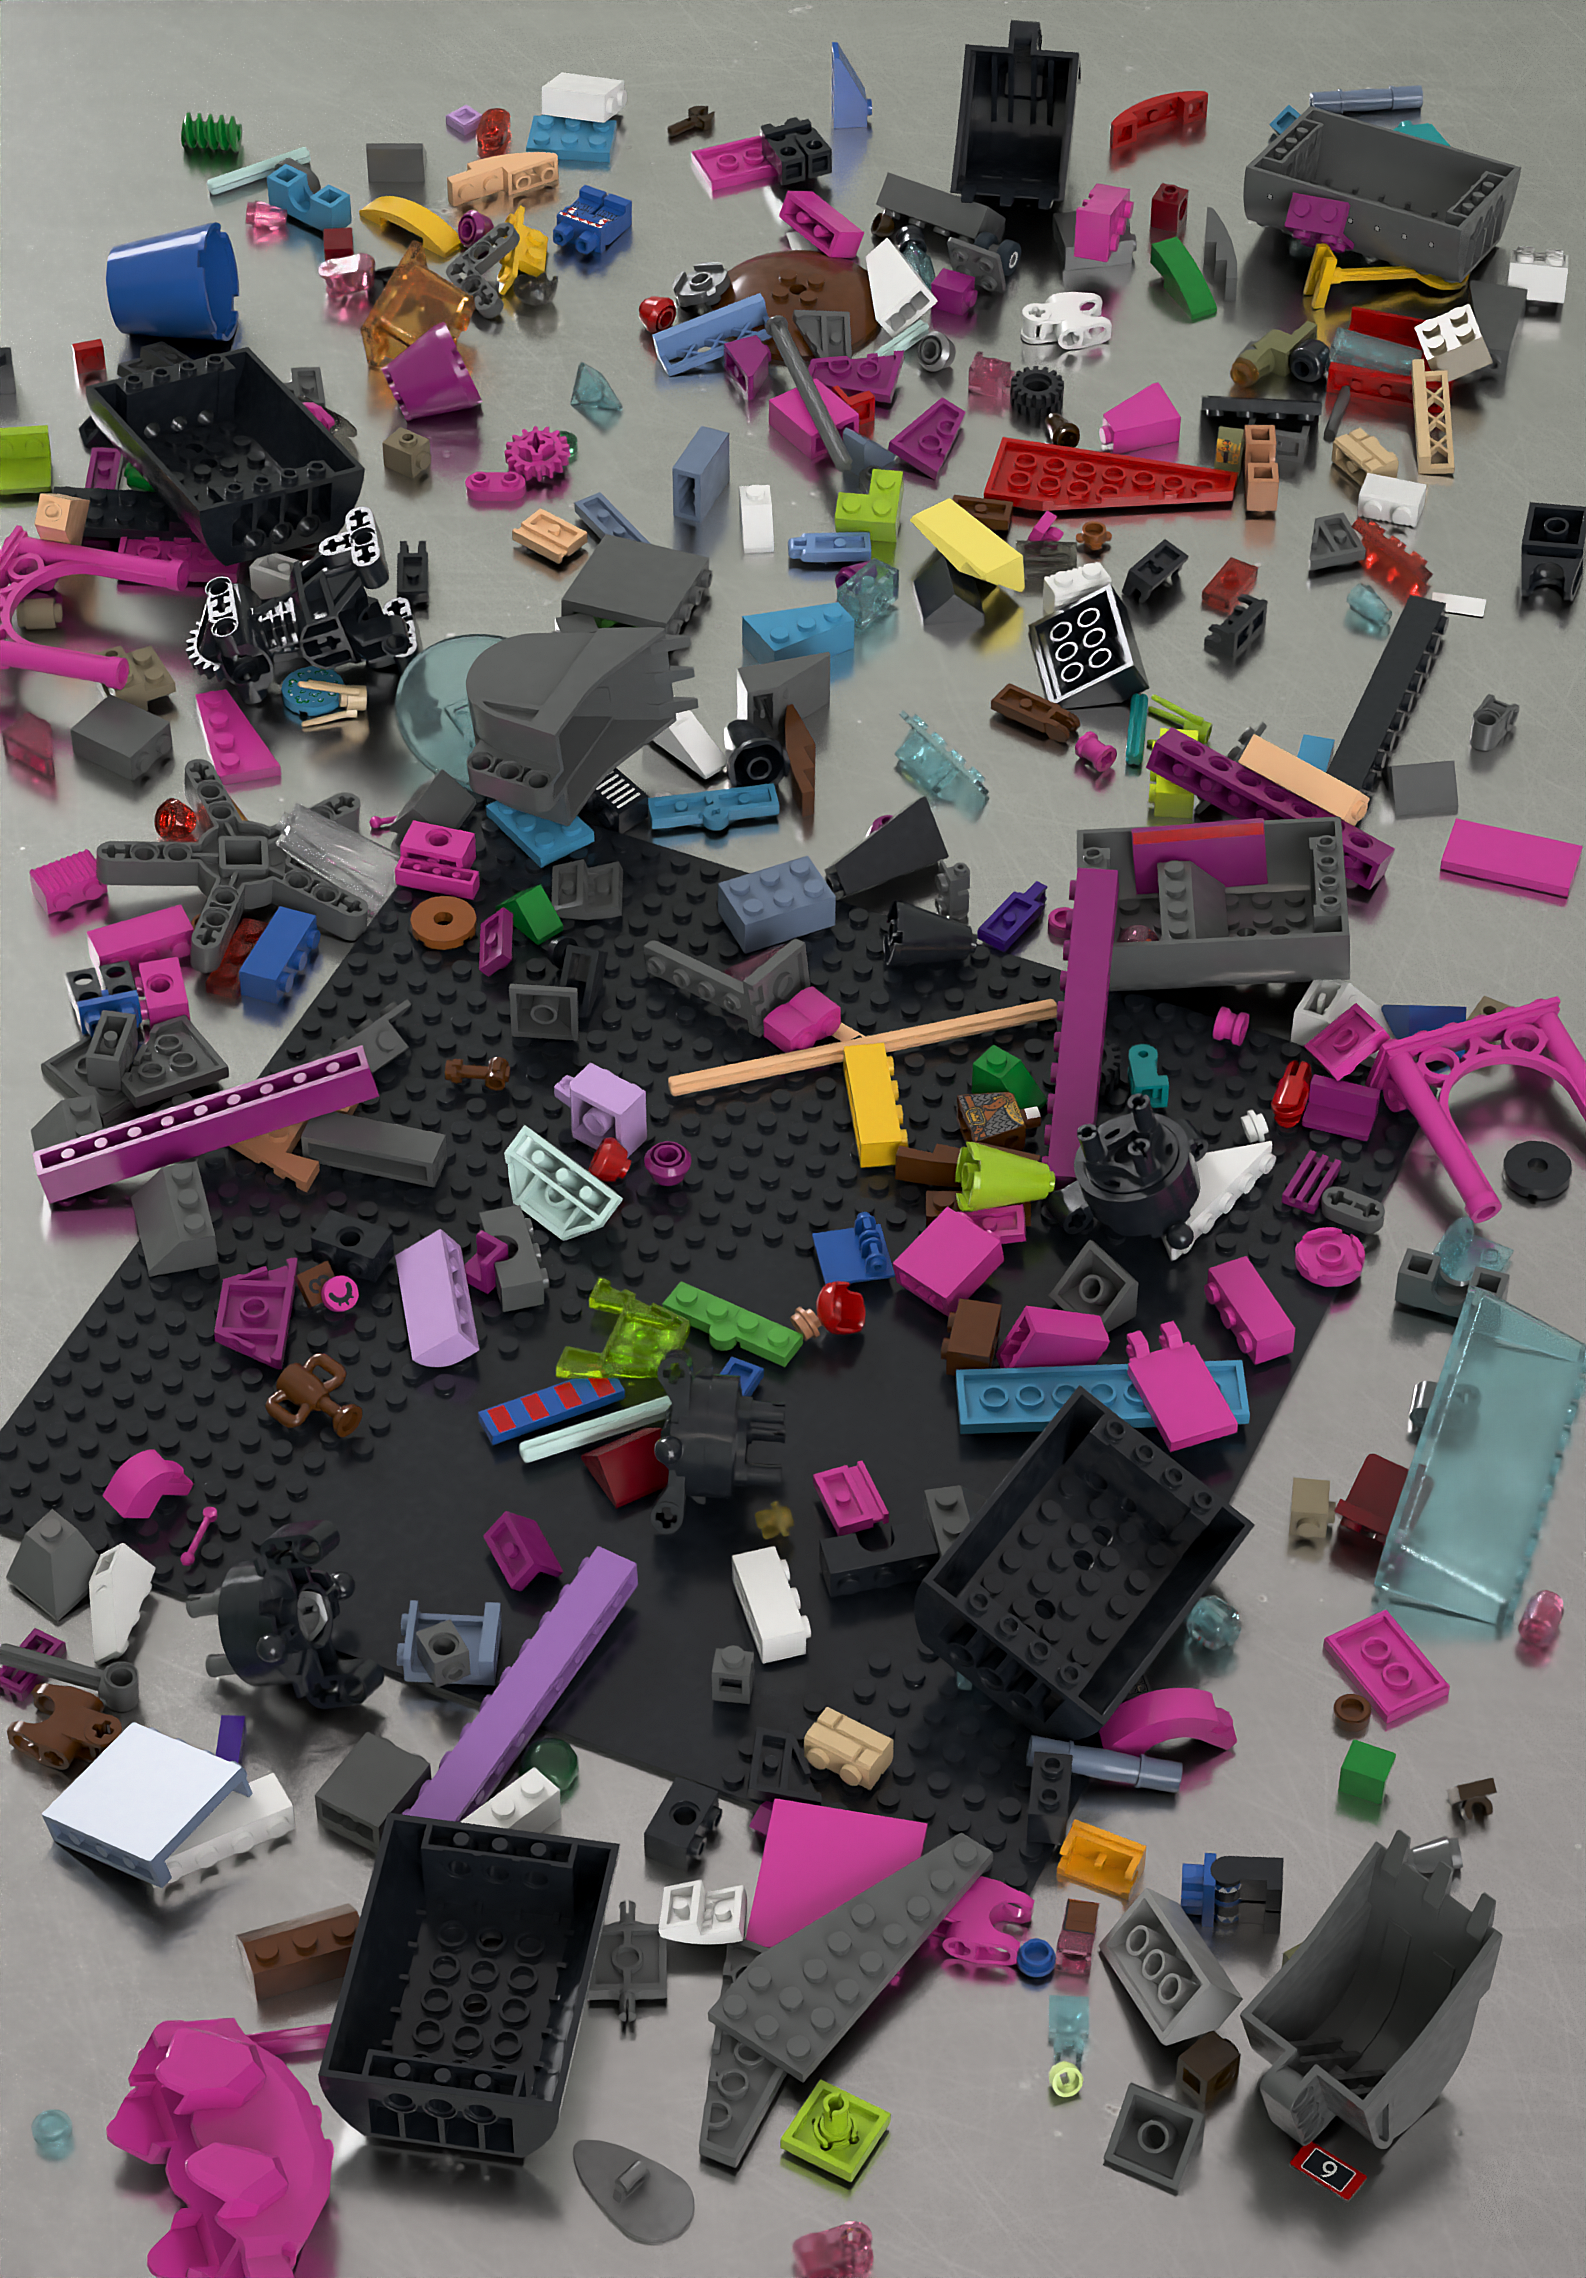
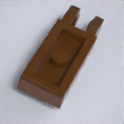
(1035, 712)

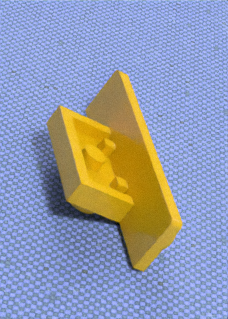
(527, 256)

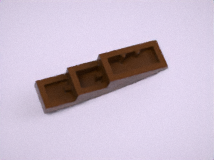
(802, 756)
(937, 1167)

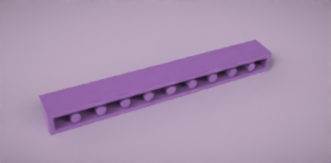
(528, 1688)

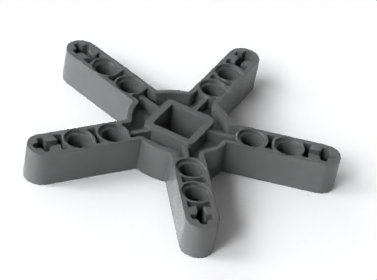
(235, 887)

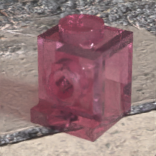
(989, 376)

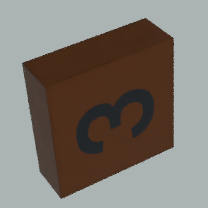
(311, 1282)

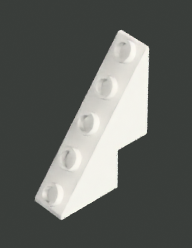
(1223, 1180)

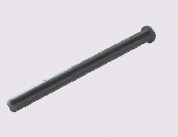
(778, 328)

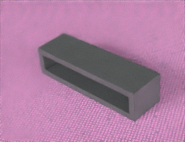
(375, 1147)

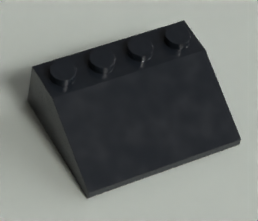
(1089, 652)

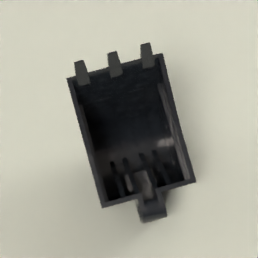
(1016, 120)

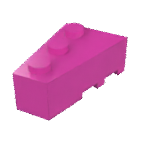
(1102, 222)

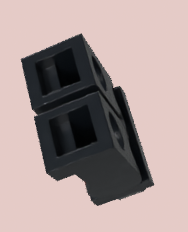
(796, 150)

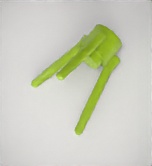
(1191, 722)

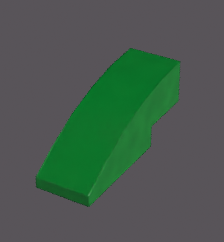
(1182, 278)

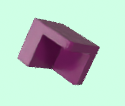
(480, 1267)

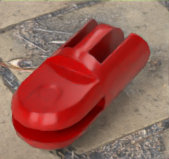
(1292, 1094)

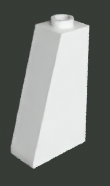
(896, 289)

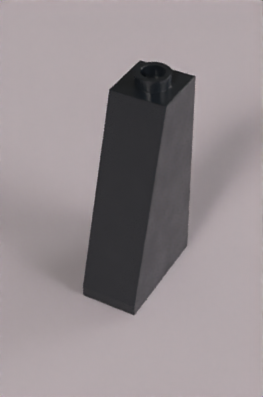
(894, 849)

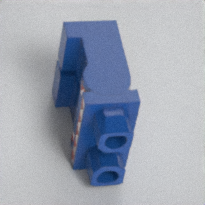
(593, 220)

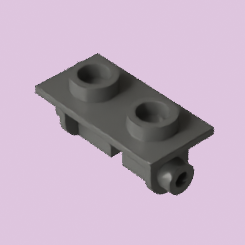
(952, 889)

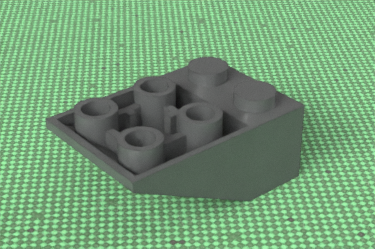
(771, 686)

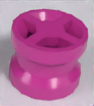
(1231, 1026)

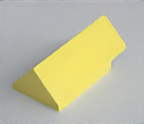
(971, 545)

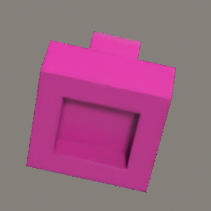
(1044, 531)

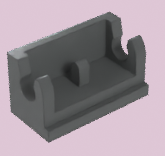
(1290, 445)

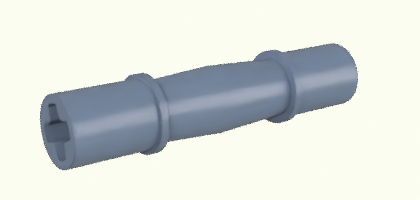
(1368, 99)
(1112, 1765)

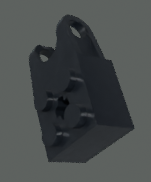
(1553, 548)

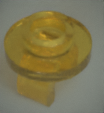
(775, 1520)

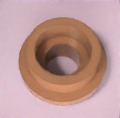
(806, 1323)

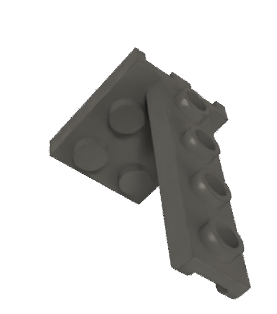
(753, 998)

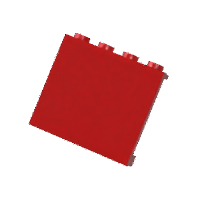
(1377, 384)

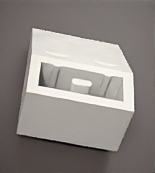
(1539, 273)
(1326, 1002)

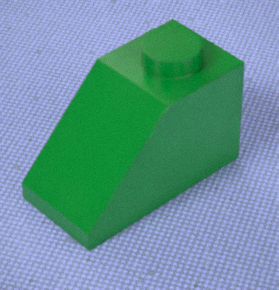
(1003, 1072)

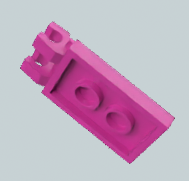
(1178, 1390)

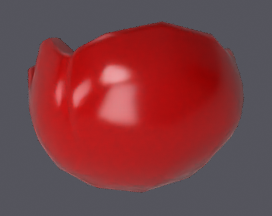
(840, 1309)

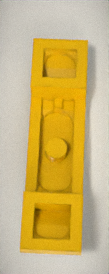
(436, 233)

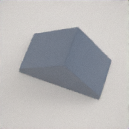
(865, 451)

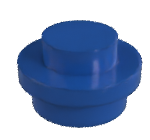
(1036, 1958)

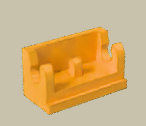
(1102, 1859)

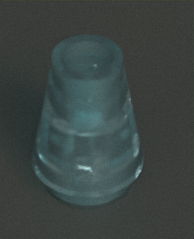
(1368, 604)

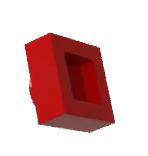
(89, 356)

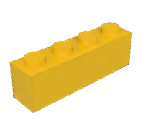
(873, 1104)

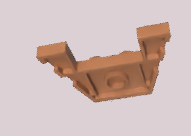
(276, 1150)

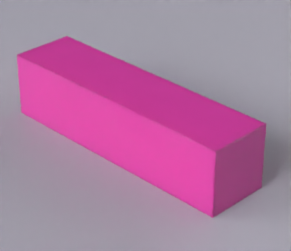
(437, 877)

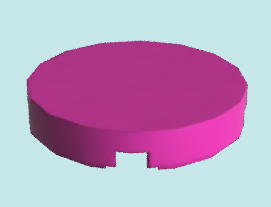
(1329, 1257)

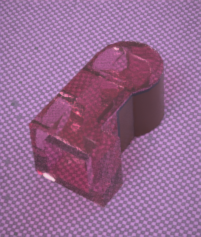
(1077, 1936)

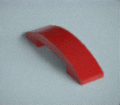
(1156, 111)

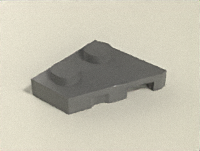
(825, 332)

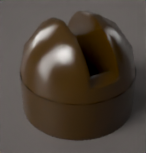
(882, 226)

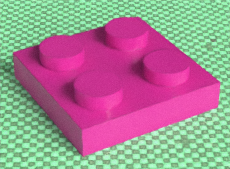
(1347, 1042)

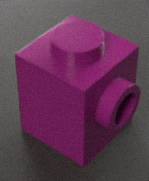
(954, 291)

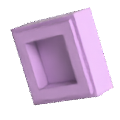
(464, 120)

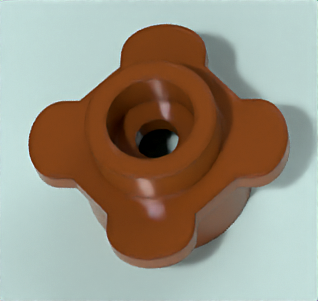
(1093, 535)

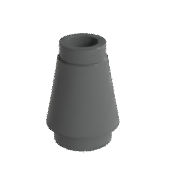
(1427, 1856)

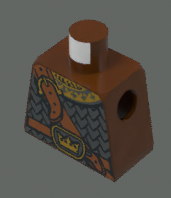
(995, 1119)

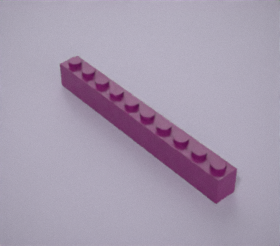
(1082, 1017)
(205, 1124)

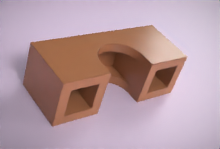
(1259, 468)

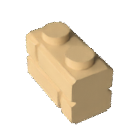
(1363, 454)
(848, 1749)

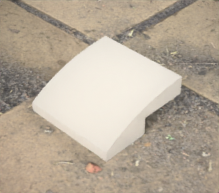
(703, 1916)

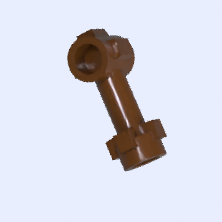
(494, 1074)

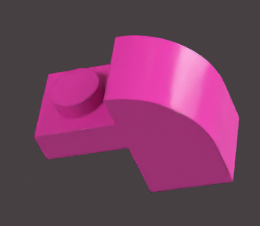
(142, 1482)

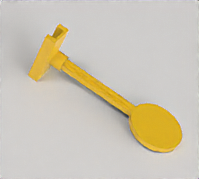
(1324, 273)

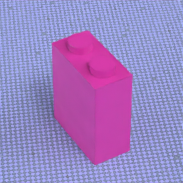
(793, 421)
(949, 1261)

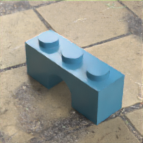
(322, 210)

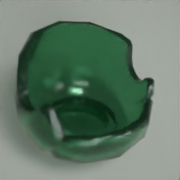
(553, 1759)

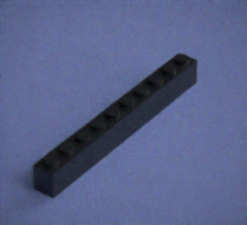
(1389, 693)

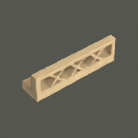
(1423, 417)

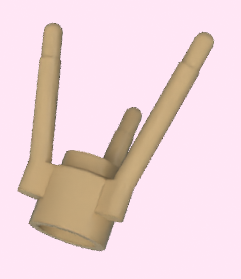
(350, 696)

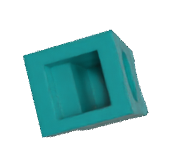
(1144, 1077)

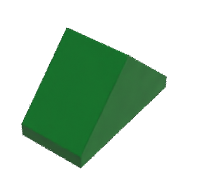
(533, 914)

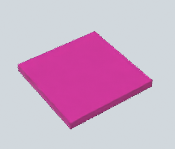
(822, 1860)

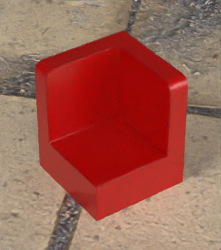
(862, 403)

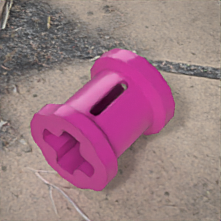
(1095, 751)

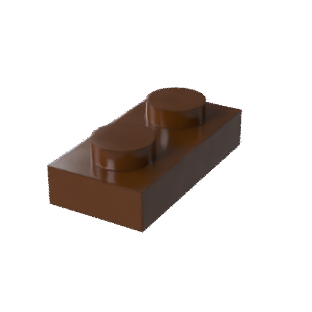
(990, 512)

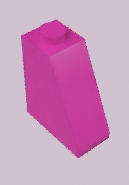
(1141, 422)
(1053, 1339)

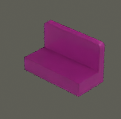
(1341, 1107)
(521, 1550)

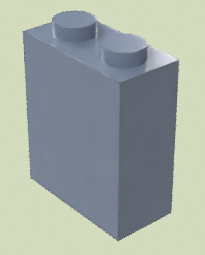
(701, 474)

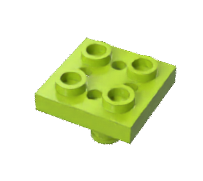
(840, 2119)

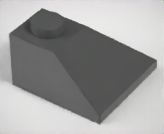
(544, 1012)
(53, 1565)

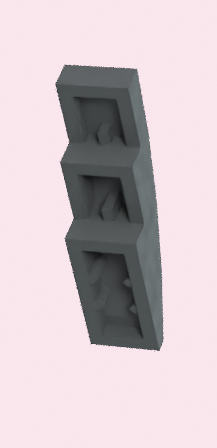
(1221, 254)

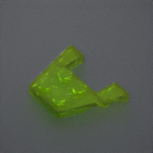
(636, 1342)

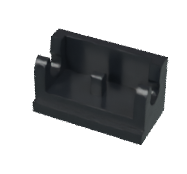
(1154, 569)
(1238, 627)

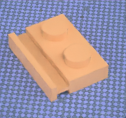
(549, 535)

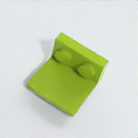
(25, 460)

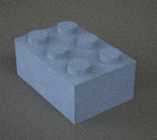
(776, 904)

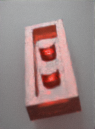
(1393, 548)
(226, 979)

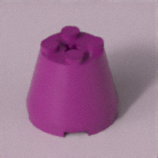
(431, 376)

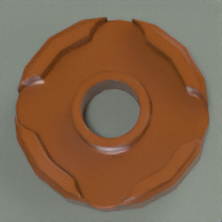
(438, 909)

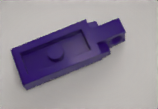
(1013, 917)

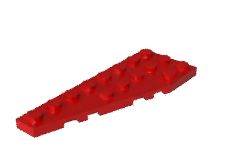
(1075, 478)

